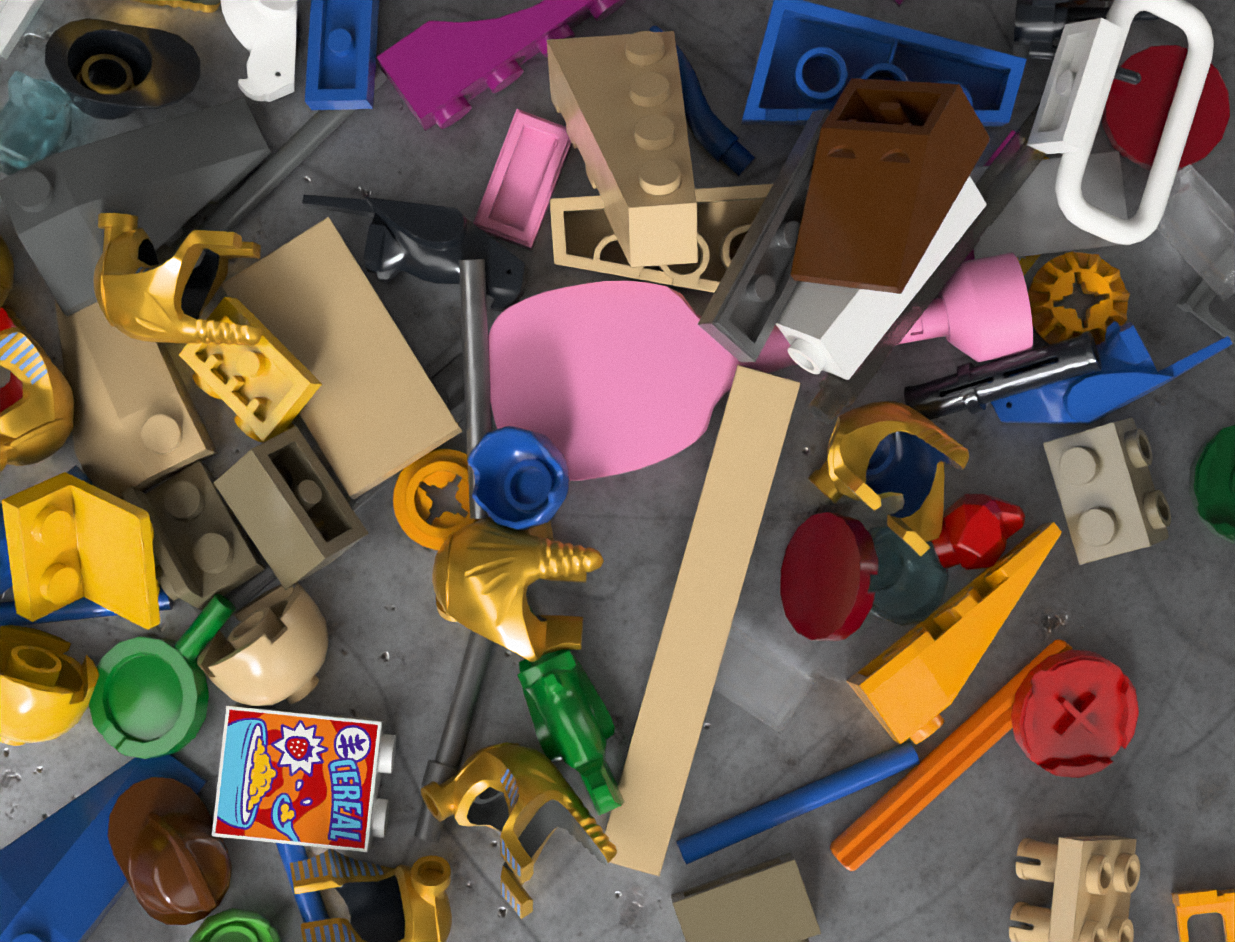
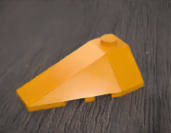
(932, 661)

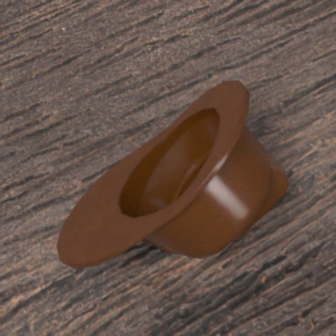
(168, 851)

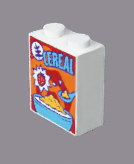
(302, 778)

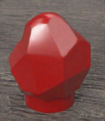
(977, 531)

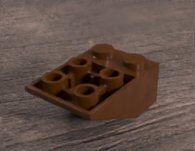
(884, 181)

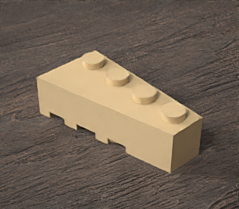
(631, 129)
(724, 215)

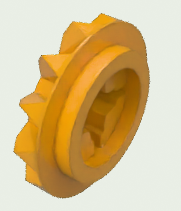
(1056, 282)
(414, 506)

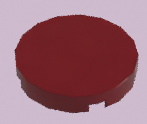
(1138, 112)
(828, 577)

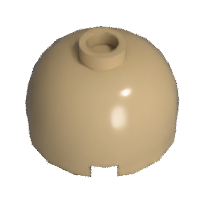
(271, 649)

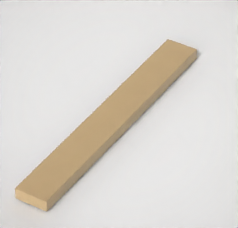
(700, 616)

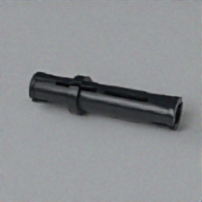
(1074, 358)

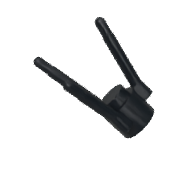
(1043, 22)

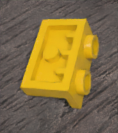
(256, 381)

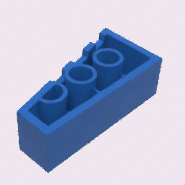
(818, 49)

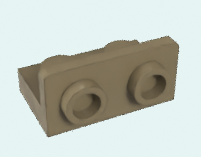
(196, 537)

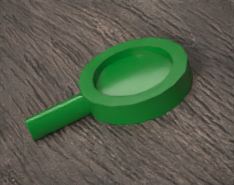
(152, 689)

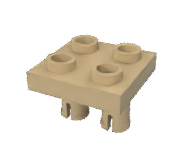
(1090, 889)

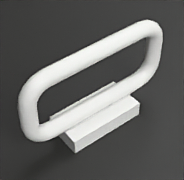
(1077, 98)

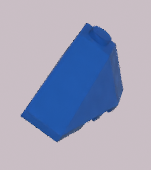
(62, 871)

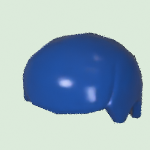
(518, 477)

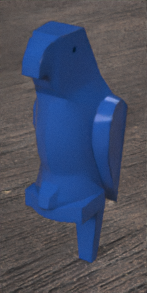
(1086, 398)

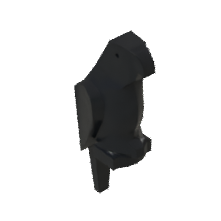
(429, 245)

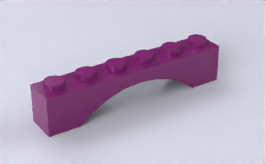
(453, 62)

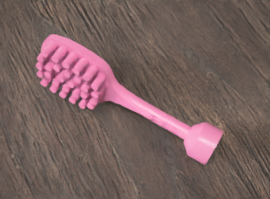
(633, 379)

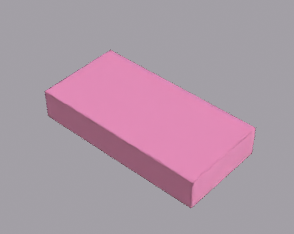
(523, 180)

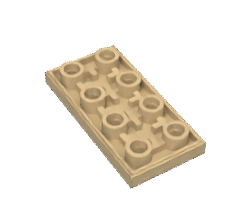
(374, 396)

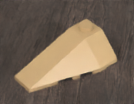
(129, 406)

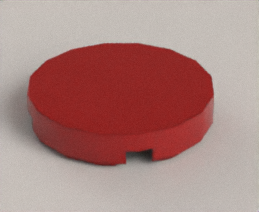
(1074, 713)

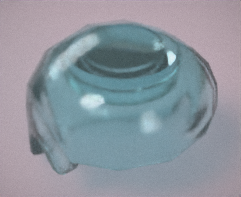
(906, 584)

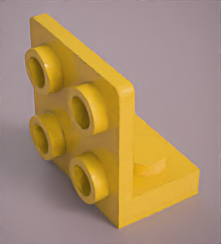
(77, 544)

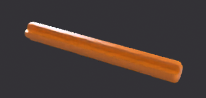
(933, 772)

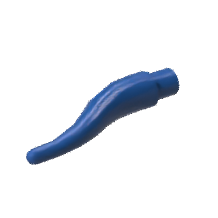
(704, 124)

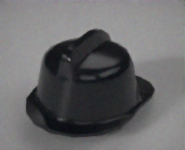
(120, 67)

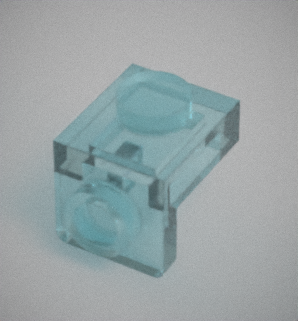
(32, 122)

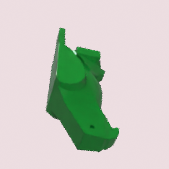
(571, 722)

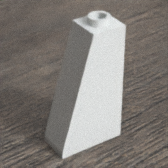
(840, 325)

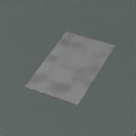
(1034, 220)

